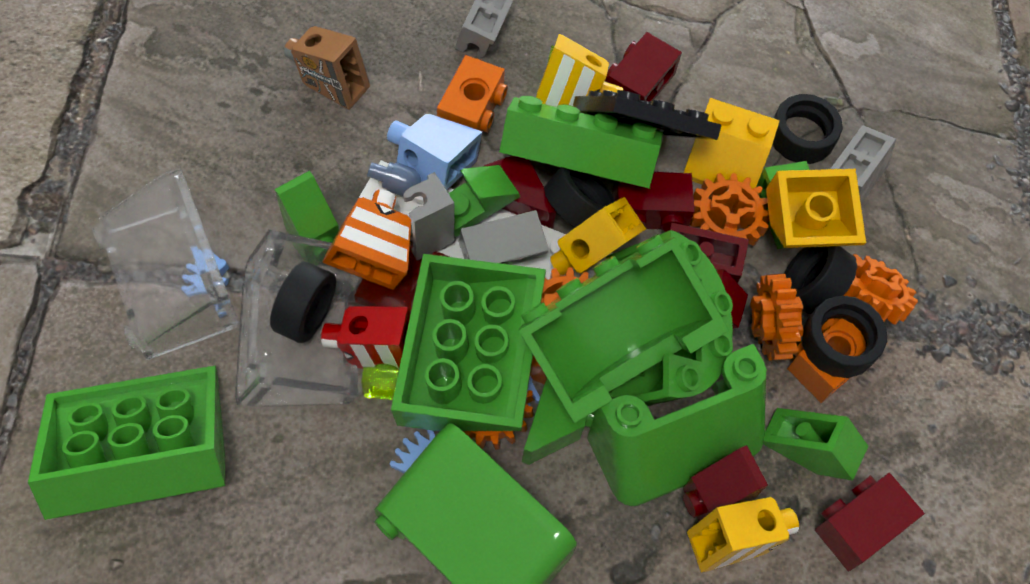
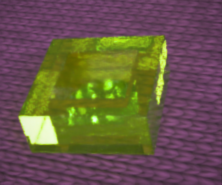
(379, 381)

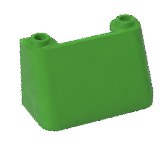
(659, 455)
(473, 517)

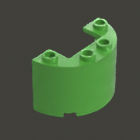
(620, 323)
(684, 373)

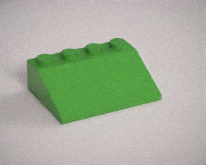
(581, 141)
(465, 346)
(128, 443)

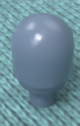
(395, 177)

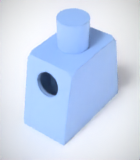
(436, 147)

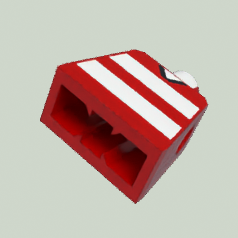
(369, 335)

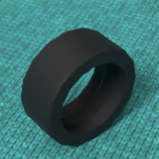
(814, 109)
(576, 195)
(821, 274)
(303, 302)
(855, 312)

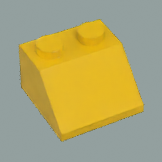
(740, 148)
(816, 208)

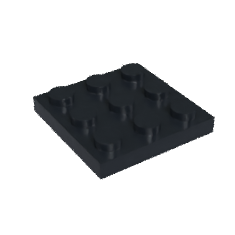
(660, 114)

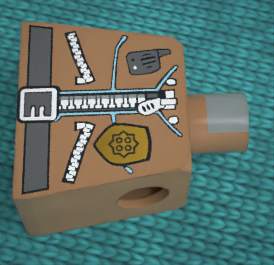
(330, 64)

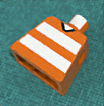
(373, 241)

